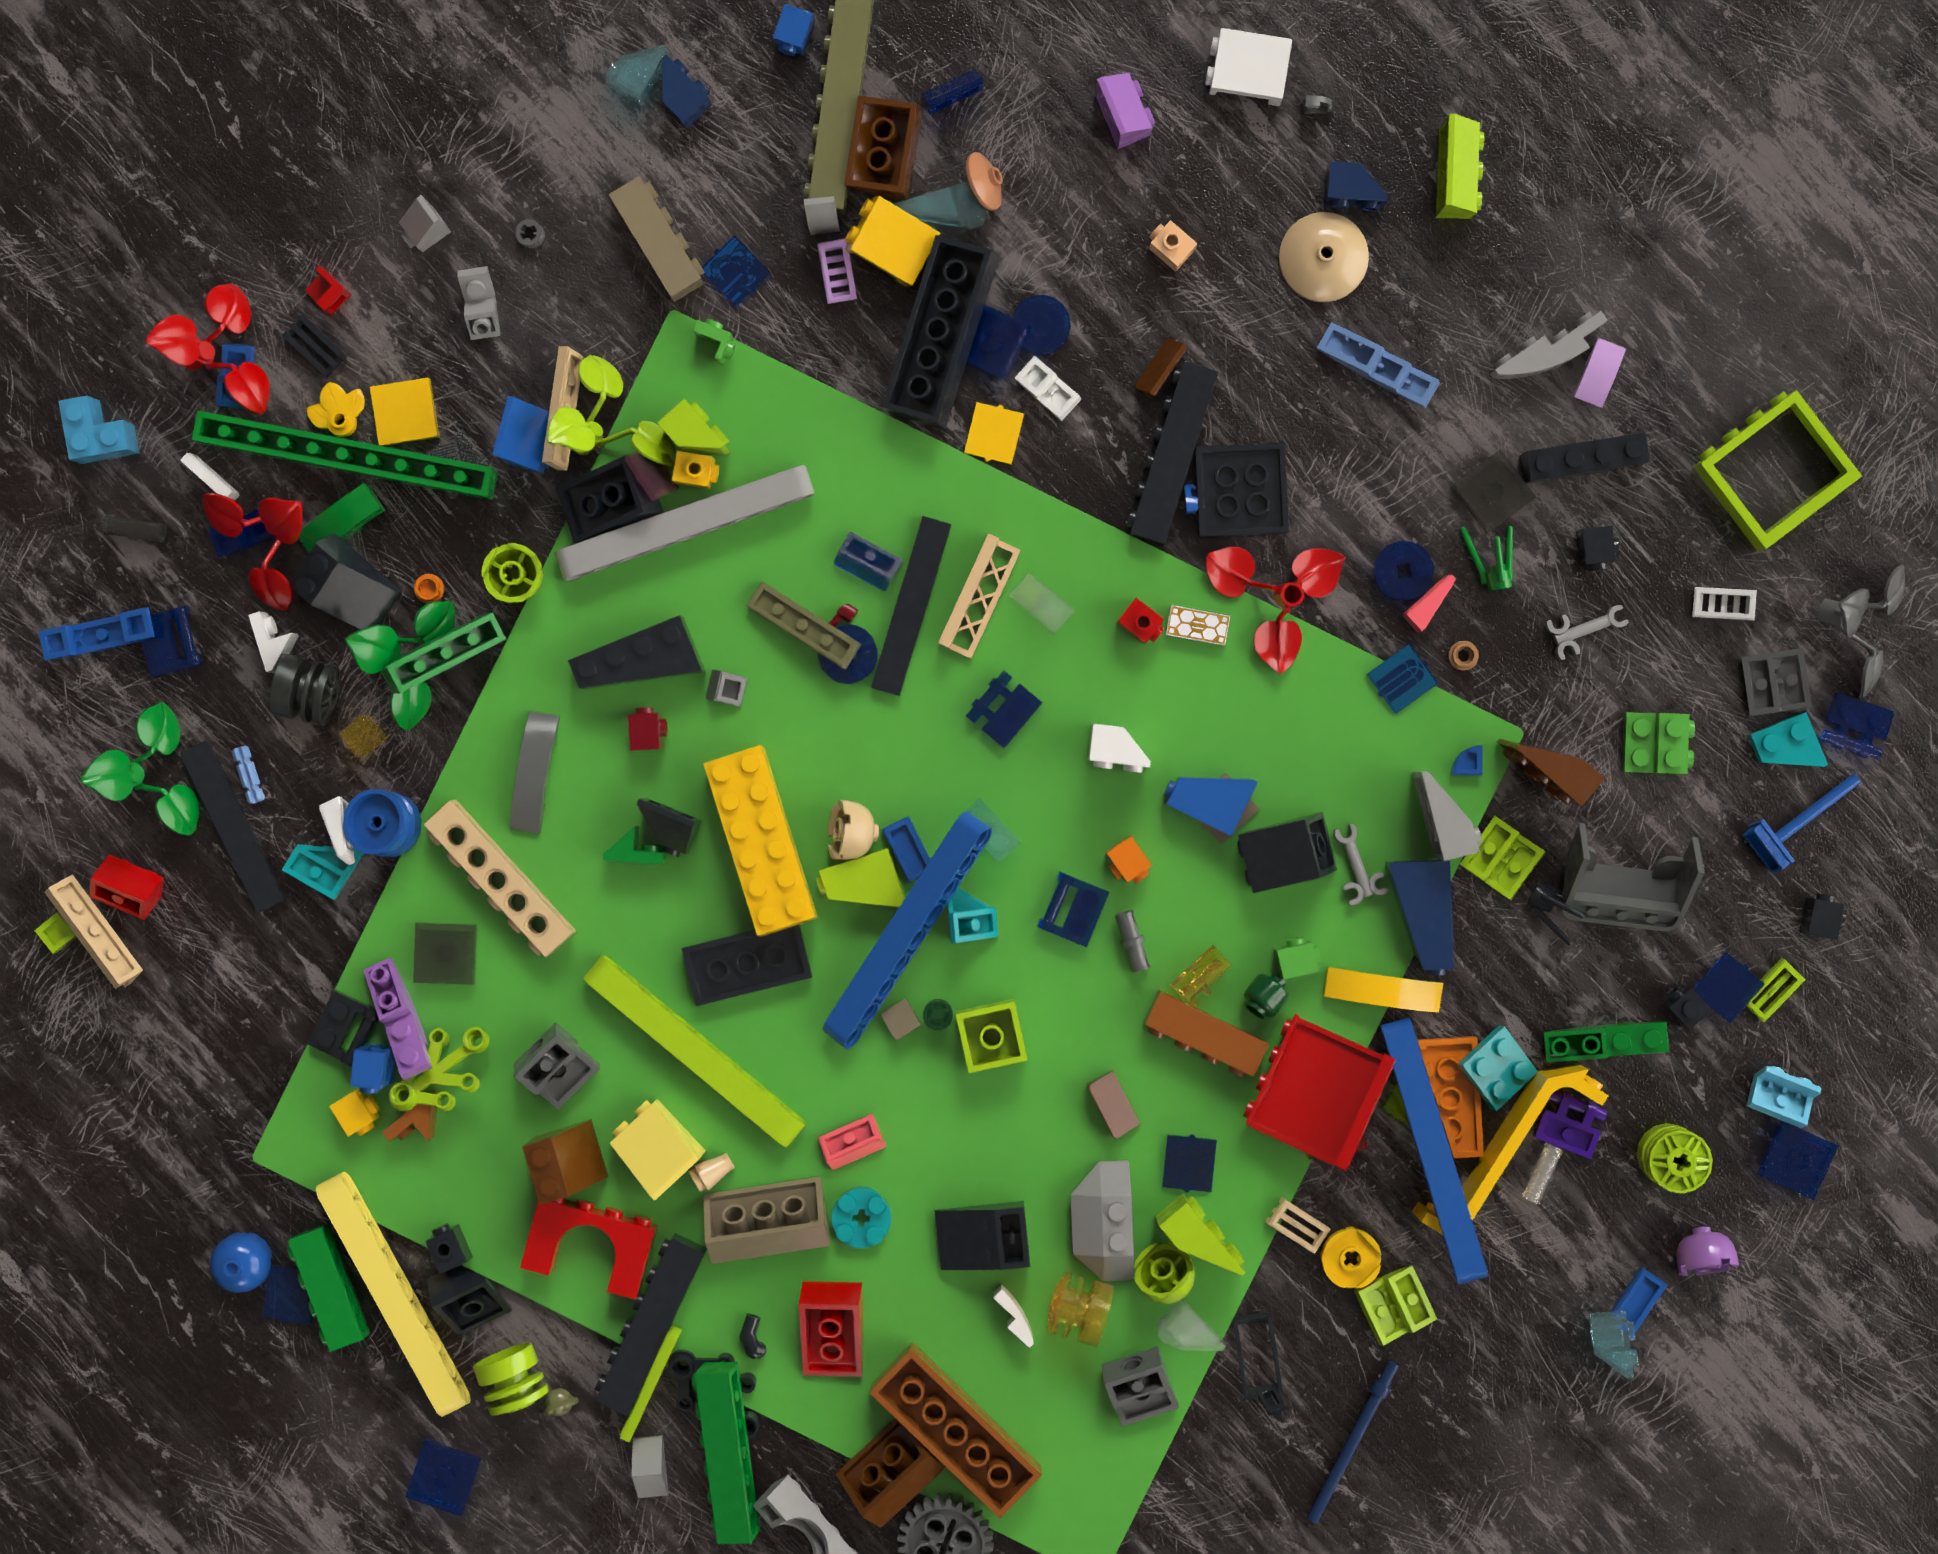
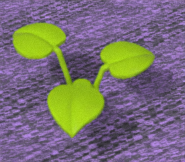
(571, 431)

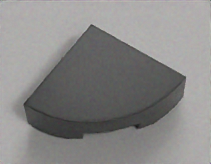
(1316, 105)

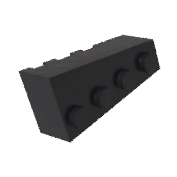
(643, 656)

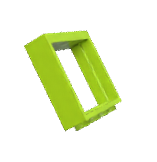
(1764, 539)

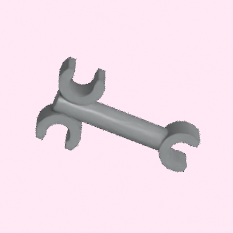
(1564, 636)
(1364, 886)

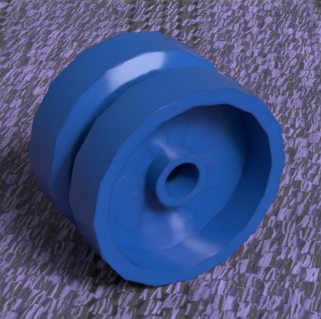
(382, 823)

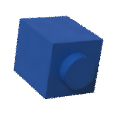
(793, 30)

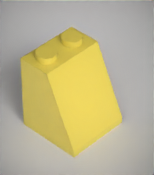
(656, 1147)

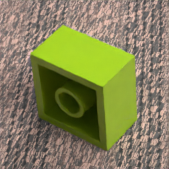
(991, 1035)

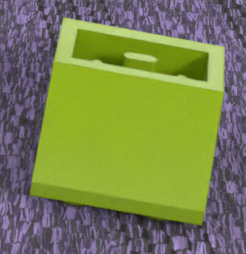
(689, 430)

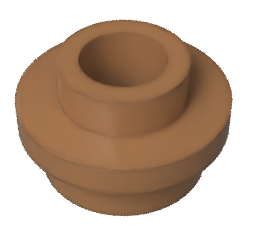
(1471, 650)

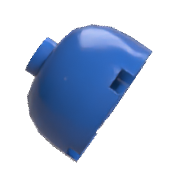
(241, 1262)

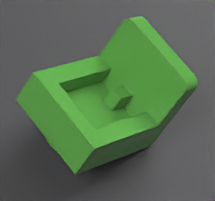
(713, 332)

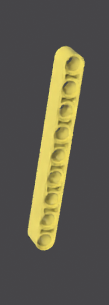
(393, 1294)

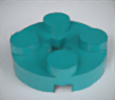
(849, 1204)

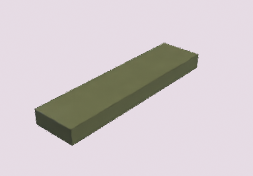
(803, 625)

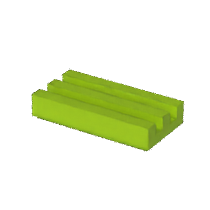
(1783, 996)

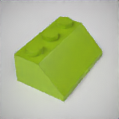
(1459, 168)

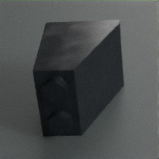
(1287, 853)

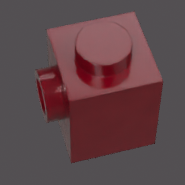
(646, 729)

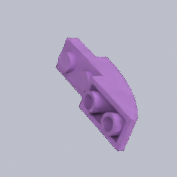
(399, 1018)

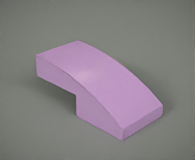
(1599, 372)

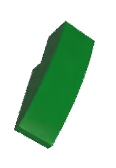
(343, 517)

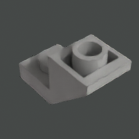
(480, 303)

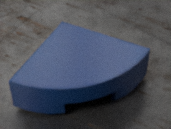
(1190, 499)
(1468, 762)

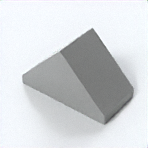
(649, 1466)

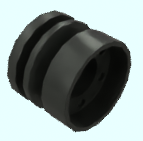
(304, 690)

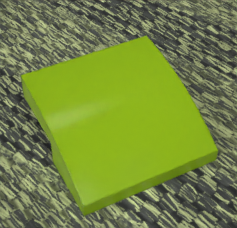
(1503, 858)
(1395, 1305)

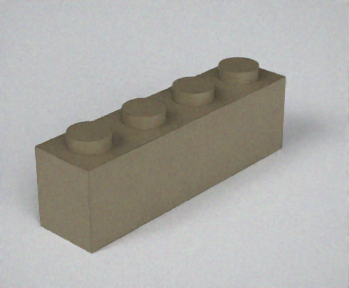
(657, 239)

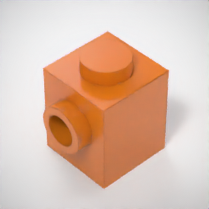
(1128, 861)

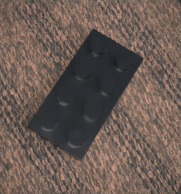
(745, 964)

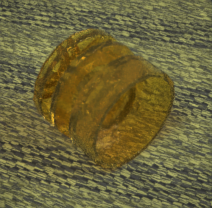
(1080, 1309)

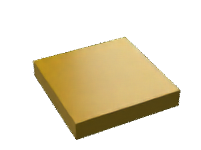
(404, 412)

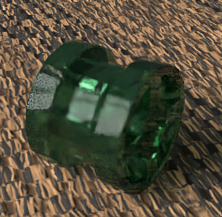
(939, 1018)

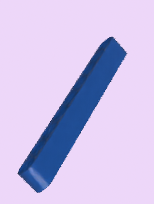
(907, 930)
(1434, 1152)

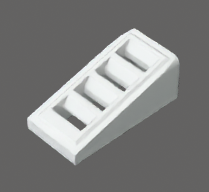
(1749, 610)
(333, 817)

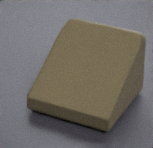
(900, 1019)

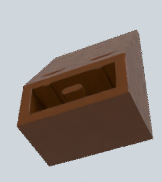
(1563, 774)

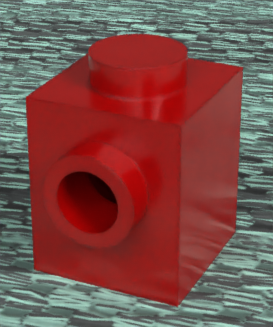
(1141, 622)

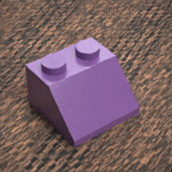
(1123, 109)

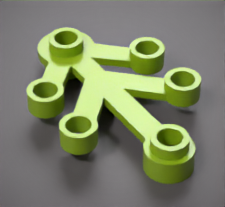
(438, 1073)

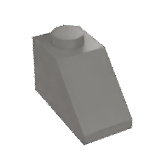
(422, 225)

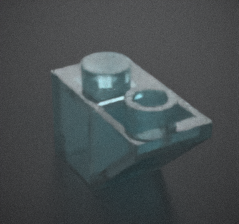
(1612, 1341)

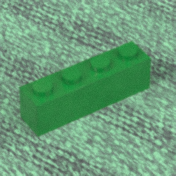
(442, 653)
(328, 1287)

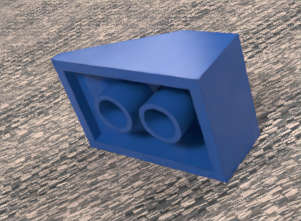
(522, 436)

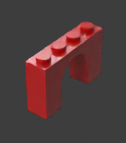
(630, 1236)

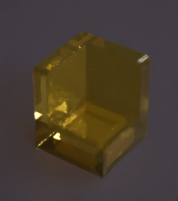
(363, 736)

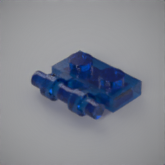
(1011, 714)
(1860, 717)

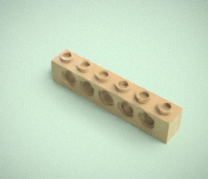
(440, 831)

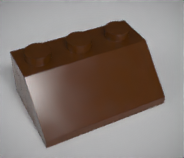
(883, 147)
(888, 1473)

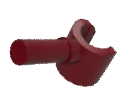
(845, 612)

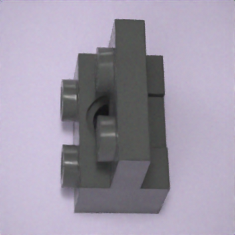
(555, 1066)
(1139, 1386)

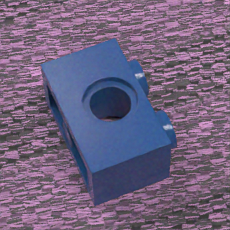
(373, 1068)

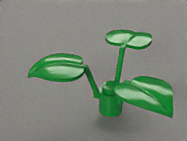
(379, 644)
(115, 776)

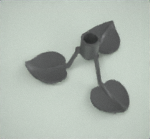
(1847, 619)

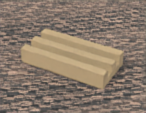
(1279, 1213)

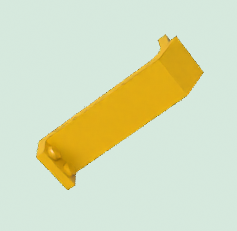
(1513, 1133)

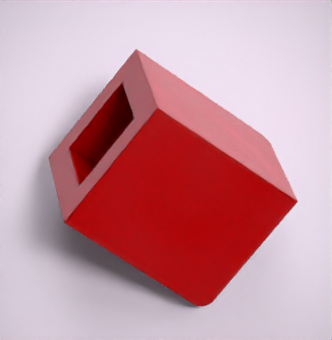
(327, 291)

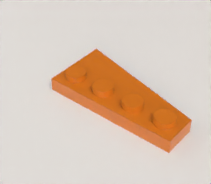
(1454, 1094)

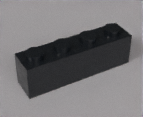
(1584, 458)

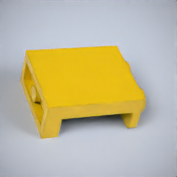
(891, 240)

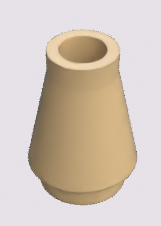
(711, 1171)

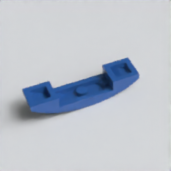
(97, 634)

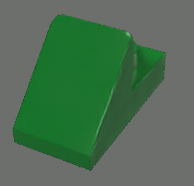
(627, 850)

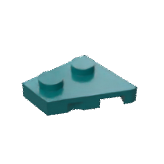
(1789, 743)
(320, 868)

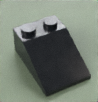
(605, 501)
(344, 584)

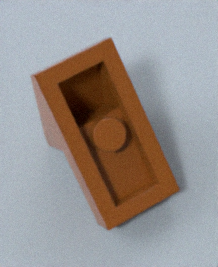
(421, 1116)

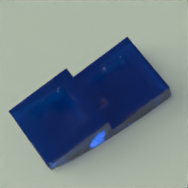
(249, 537)

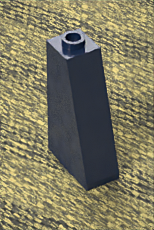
(1426, 910)

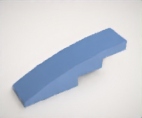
(1378, 365)

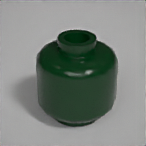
(1266, 995)

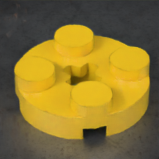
(1351, 1275)

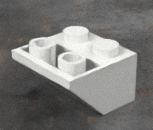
(1115, 746)

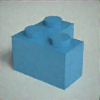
(89, 437)

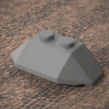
(1104, 1221)

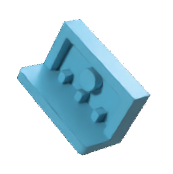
(1782, 1095)

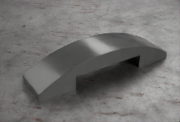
(533, 772)

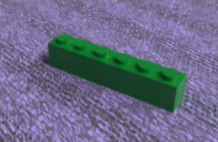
(726, 1452)

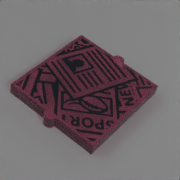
(652, 476)

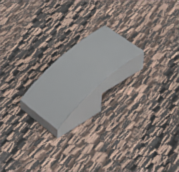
(821, 215)

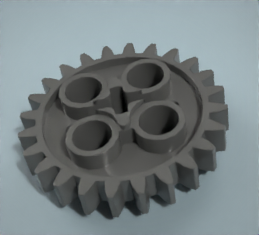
(919, 1532)

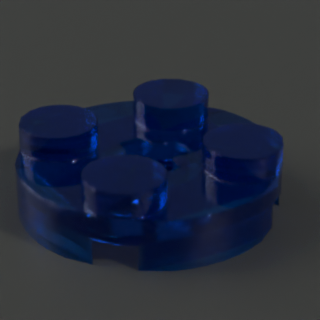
(1386, 572)
(861, 666)

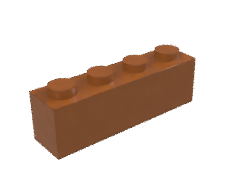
(1206, 1034)

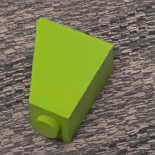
(863, 880)

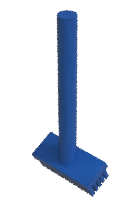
(1770, 845)

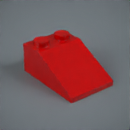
(831, 1328)

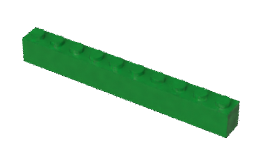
(345, 455)

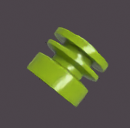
(1662, 1145)
(512, 1383)

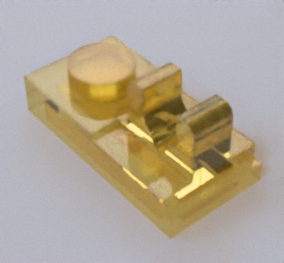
(1200, 974)

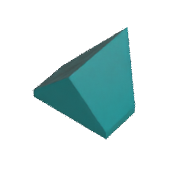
(970, 918)

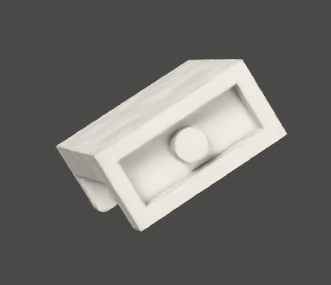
(1249, 65)

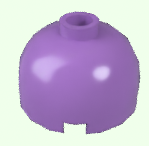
(1706, 1253)

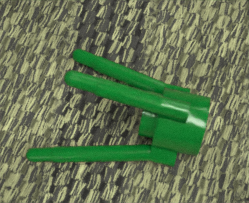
(1498, 575)

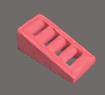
(1424, 609)

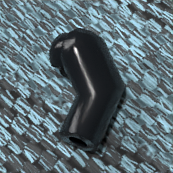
(748, 1339)

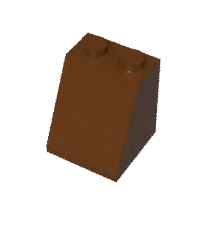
(564, 1161)

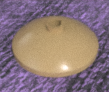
(1311, 273)

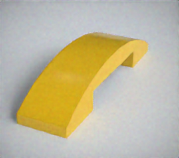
(1382, 990)

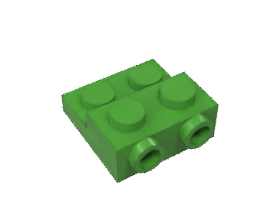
(1657, 743)

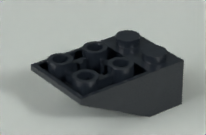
(983, 1237)

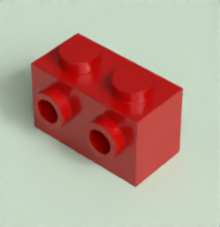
(126, 887)

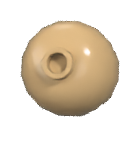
(851, 830)

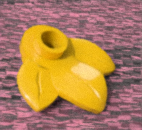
(334, 406)

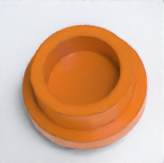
(429, 588)

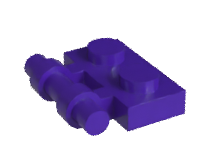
(1566, 1132)

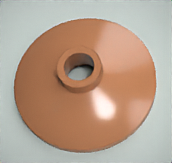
(984, 181)

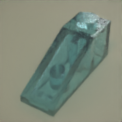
(948, 206)

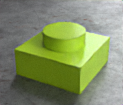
(55, 933)

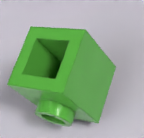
(1297, 958)

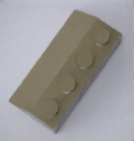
(765, 1220)

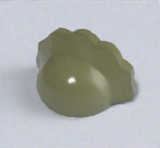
(559, 1402)

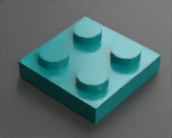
(1497, 1068)

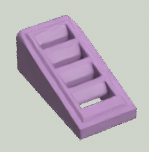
(840, 296)

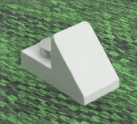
(270, 648)

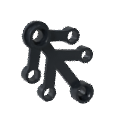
(685, 1374)

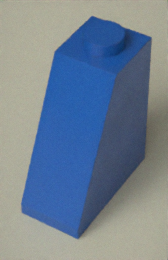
(1211, 800)

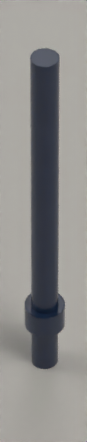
(1379, 1390)

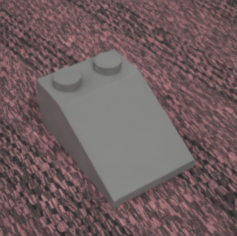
(1447, 826)

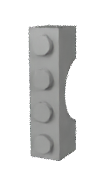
(788, 1505)

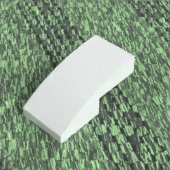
(1048, 388)
(1018, 1322)

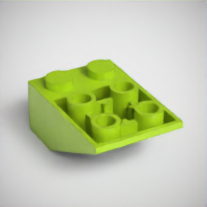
(1192, 1234)

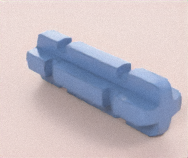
(248, 774)

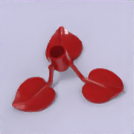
(178, 343)
(281, 519)
(1317, 576)

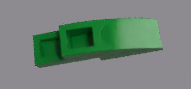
(1606, 1041)

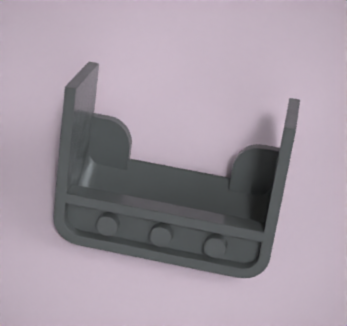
(1630, 895)

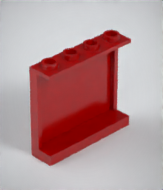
(1319, 1092)

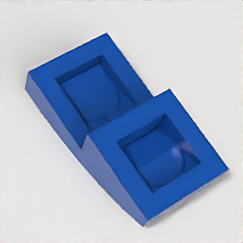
(235, 355)

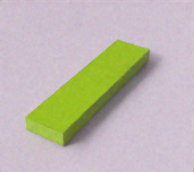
(650, 1383)

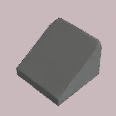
(726, 687)

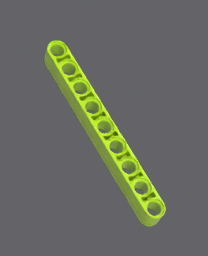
(694, 1050)

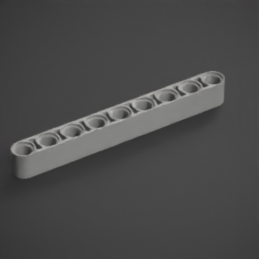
(684, 523)

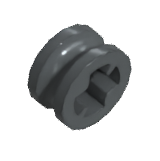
(540, 234)

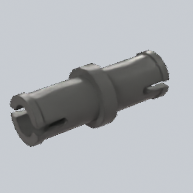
(1132, 941)

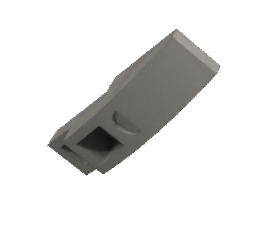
(1541, 356)

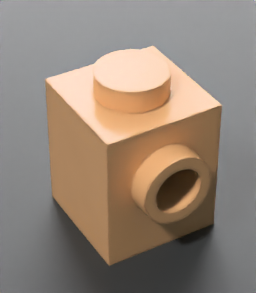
(1171, 245)

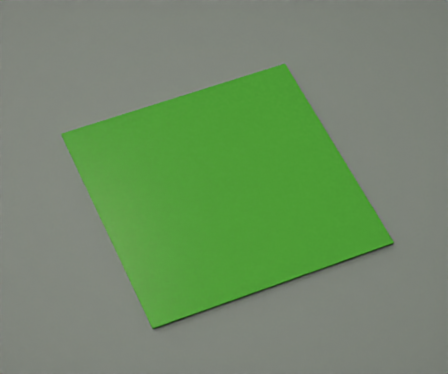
(950, 1135)

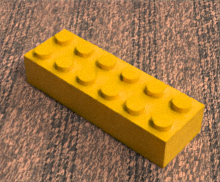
(760, 840)

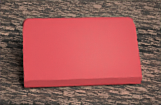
(851, 1142)

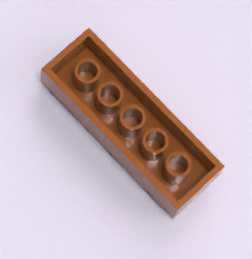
(956, 1430)

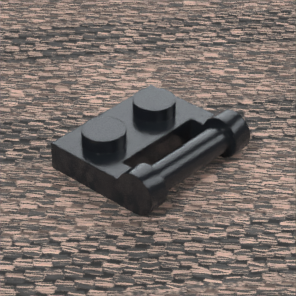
(336, 1023)

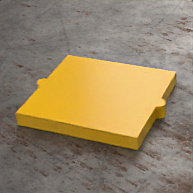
(994, 433)

